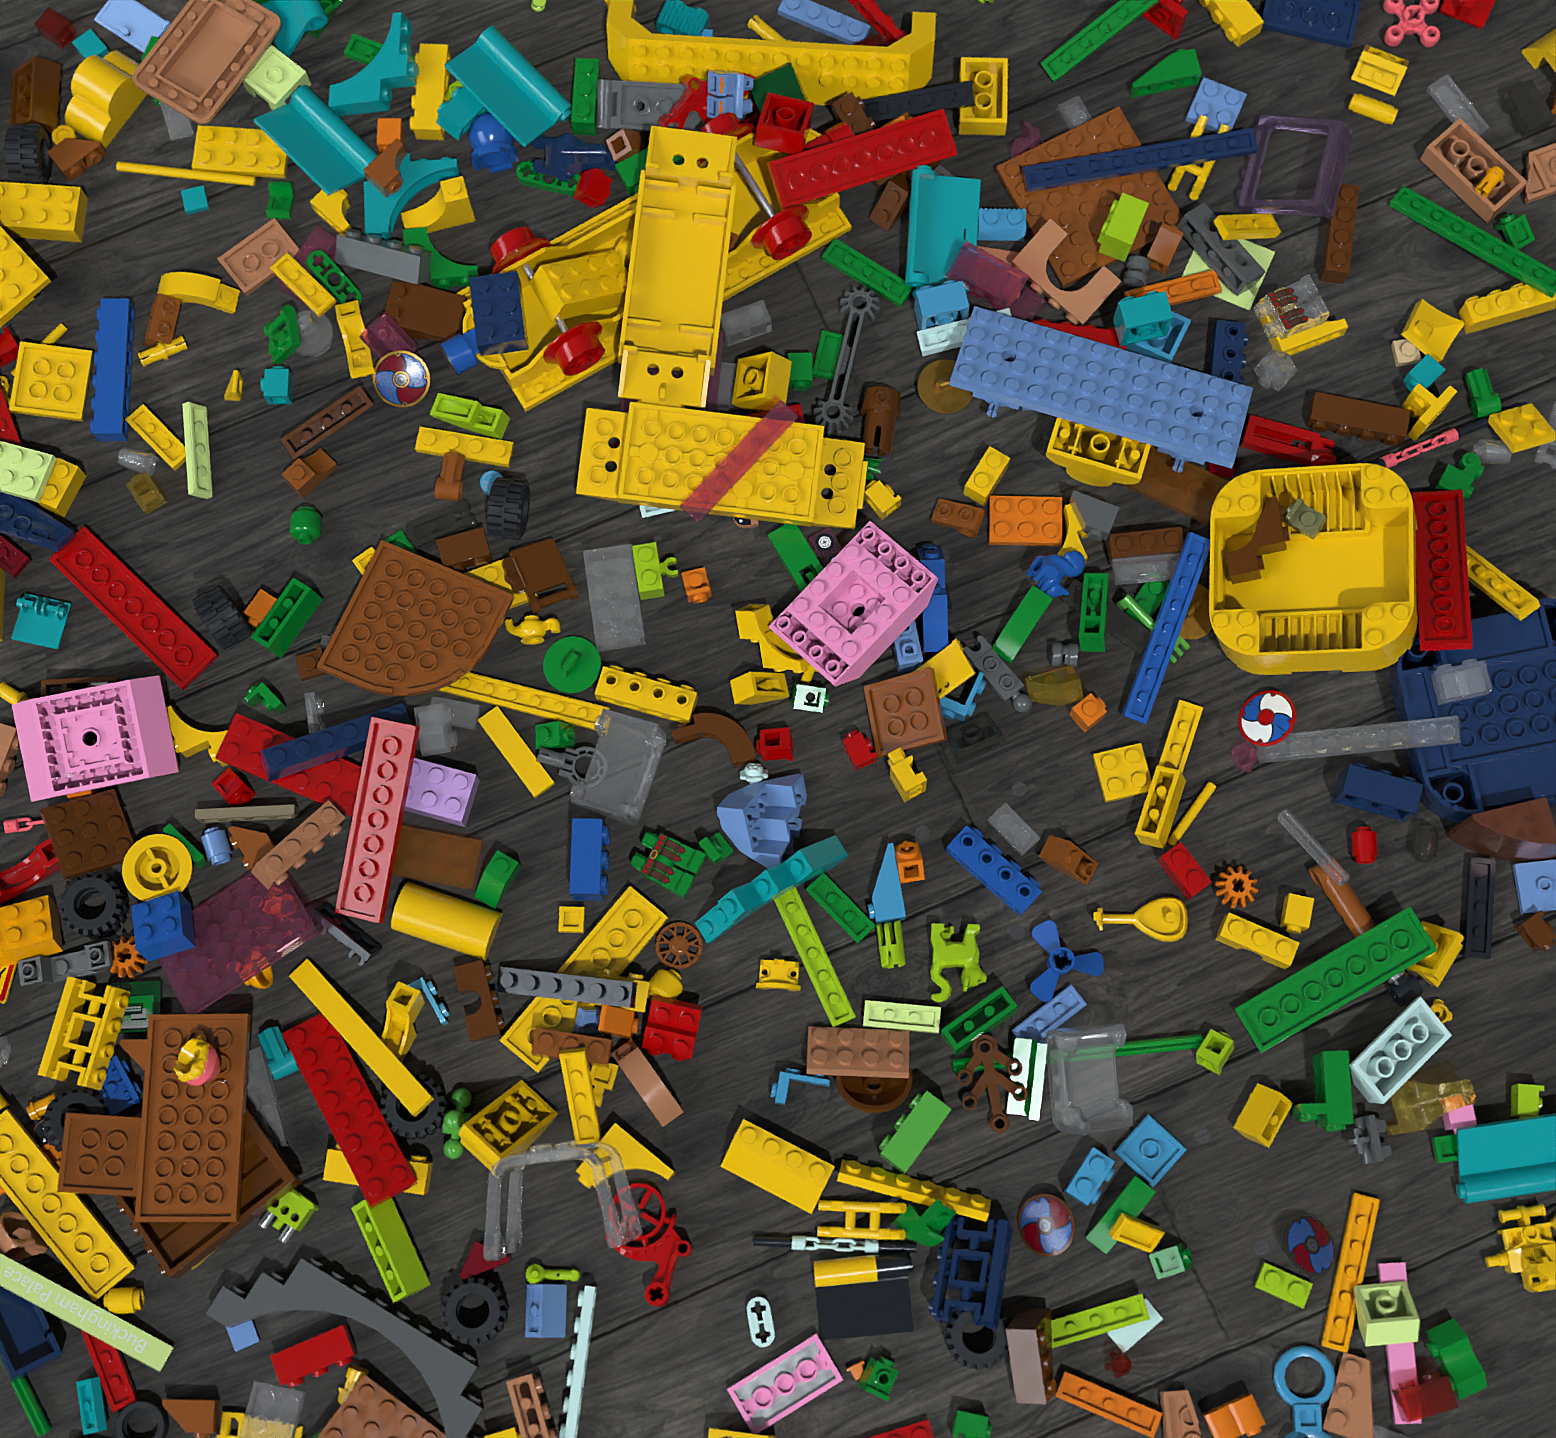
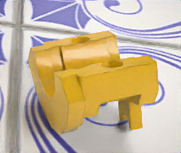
(778, 975)

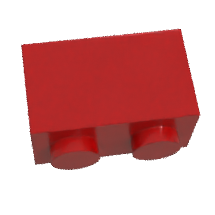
(1184, 871)

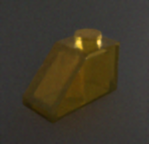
(1055, 687)

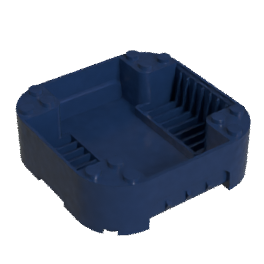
(1504, 735)

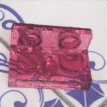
(386, 336)

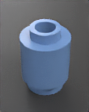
(216, 846)

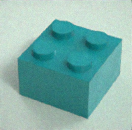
(1142, 318)

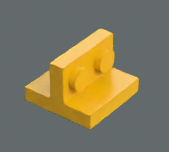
(1380, 70)
(1426, 407)
(1436, 965)

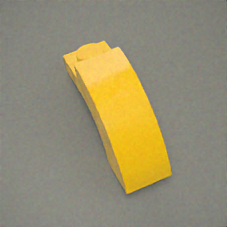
(200, 290)
(352, 325)

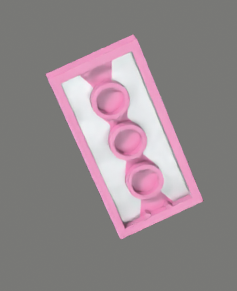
(785, 1384)

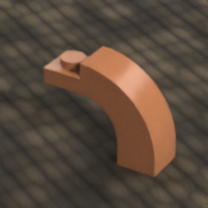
(647, 1082)

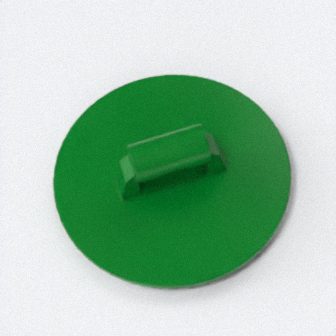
(572, 664)

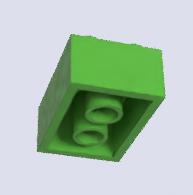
(913, 1131)

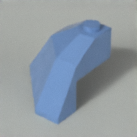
(765, 818)

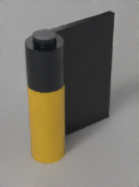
(863, 1296)

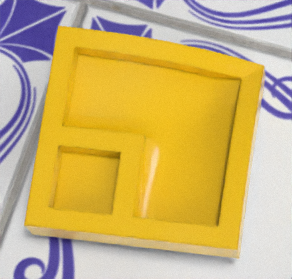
(1431, 330)

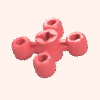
(1411, 22)

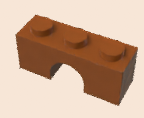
(550, 1042)

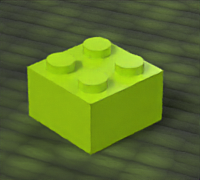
(1122, 226)

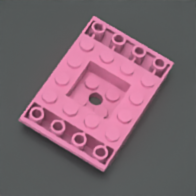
(867, 574)
(130, 733)

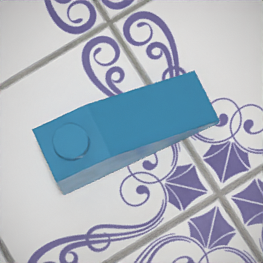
(887, 895)

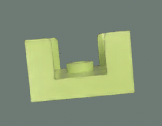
(275, 78)

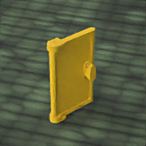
(949, 667)

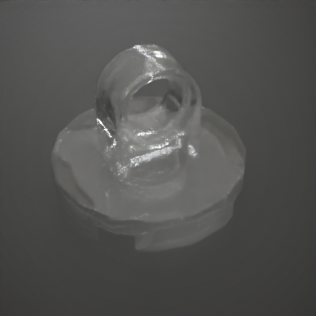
(314, 333)

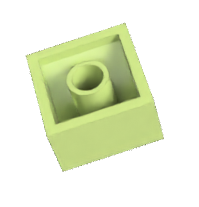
(1386, 1313)

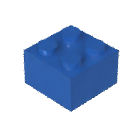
(163, 926)

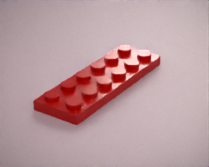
(329, 781)

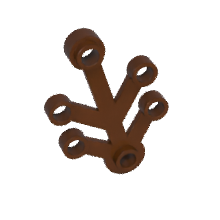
(991, 1079)

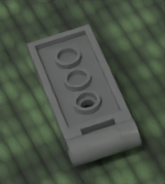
(619, 101)

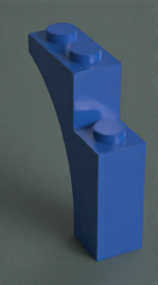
(935, 615)

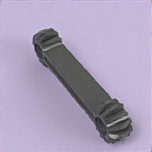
(846, 359)

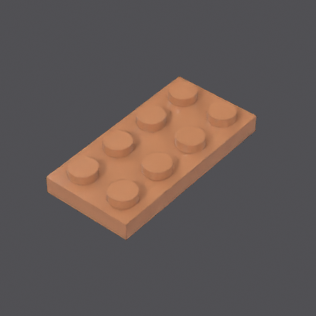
(858, 1052)

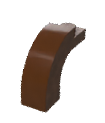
(721, 729)

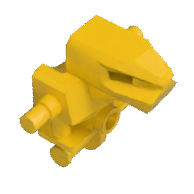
(1527, 1248)

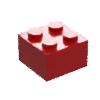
(784, 124)

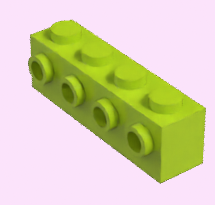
(391, 1249)

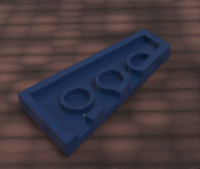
(31, 524)

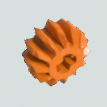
(1245, 888)
(129, 965)

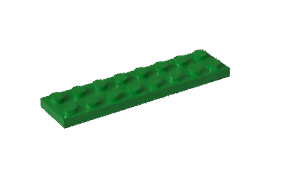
(1335, 979)

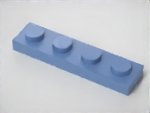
(824, 20)

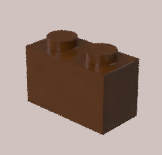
(465, 550)

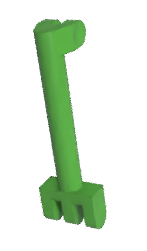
(1129, 602)

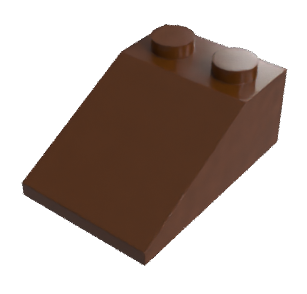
(425, 311)

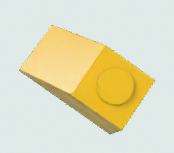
(759, 687)

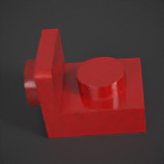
(233, 788)

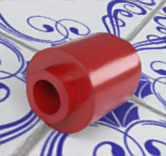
(1364, 845)

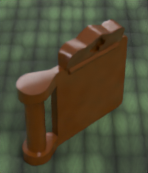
(536, 570)

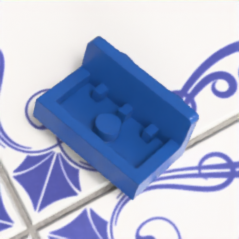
(117, 1089)

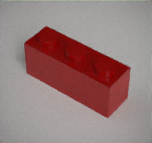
(314, 1356)

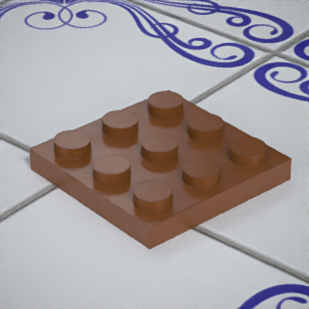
(905, 712)
(100, 1155)

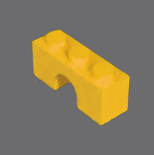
(1247, 935)

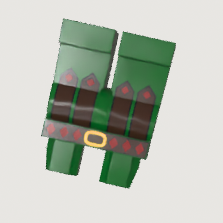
(660, 864)

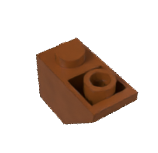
(76, 156)
(1164, 248)
(252, 844)
(1068, 859)

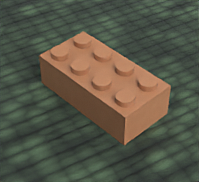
(1461, 163)

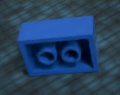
(589, 860)

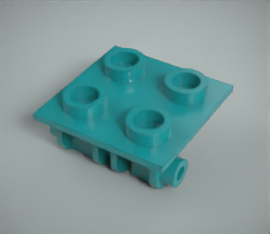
(40, 621)

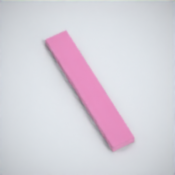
(1400, 1355)

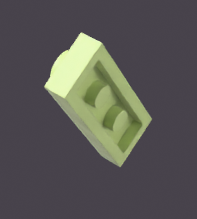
(901, 1016)

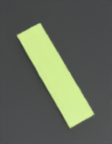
(197, 450)

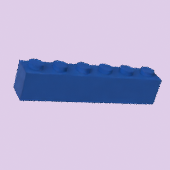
(114, 369)

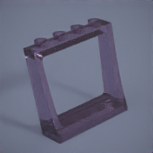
(1330, 173)

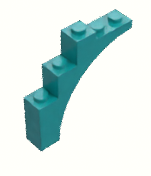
(770, 885)

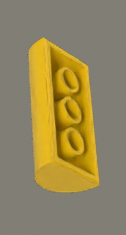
(445, 920)

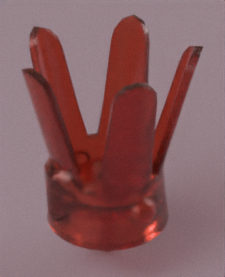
(1120, 1364)

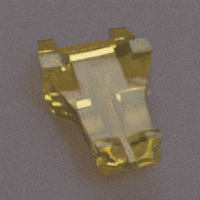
(1421, 1103)

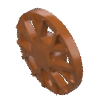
(678, 945)

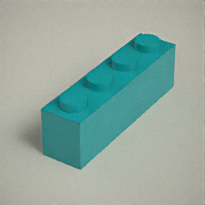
(459, 112)

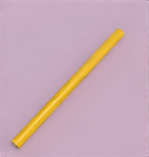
(186, 173)

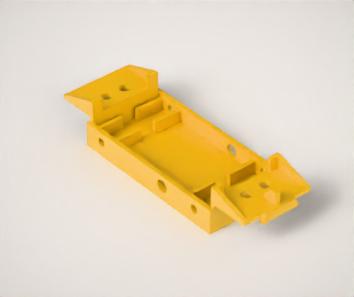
(677, 268)
(674, 449)

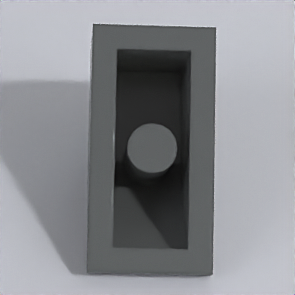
(1093, 515)

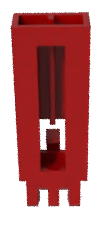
(1276, 440)

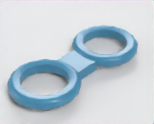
(1305, 1411)

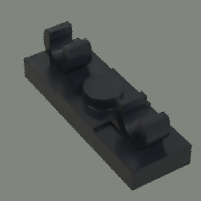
(345, 932)

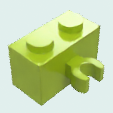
(650, 570)

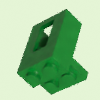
(1332, 1093)

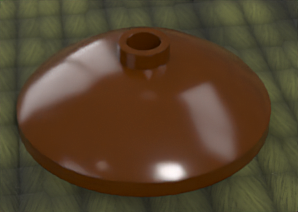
(888, 1096)

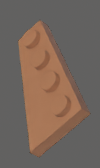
(1179, 1415)

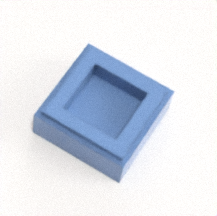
(587, 1020)

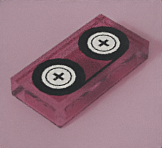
(825, 545)

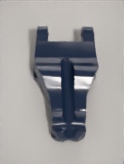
(569, 156)

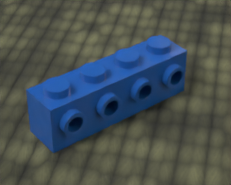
(993, 870)

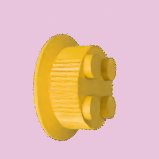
(156, 867)

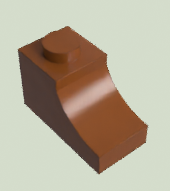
(384, 169)
(309, 472)

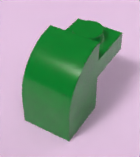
(925, 1226)

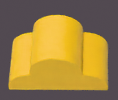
(103, 96)
(1096, 455)
(507, 1125)

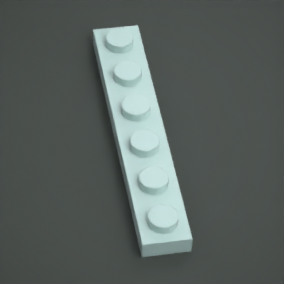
(579, 1353)

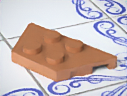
(1540, 173)

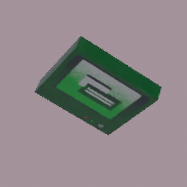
(144, 1000)

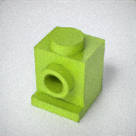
(1215, 1041)
(1526, 1100)

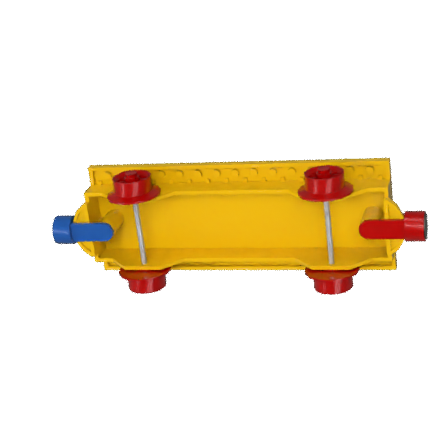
(581, 345)

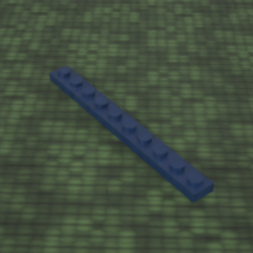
(1140, 160)

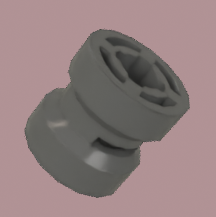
(1136, 272)
(1070, 654)

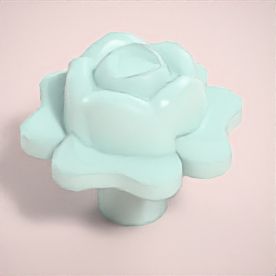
(753, 773)

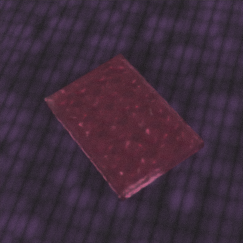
(237, 939)

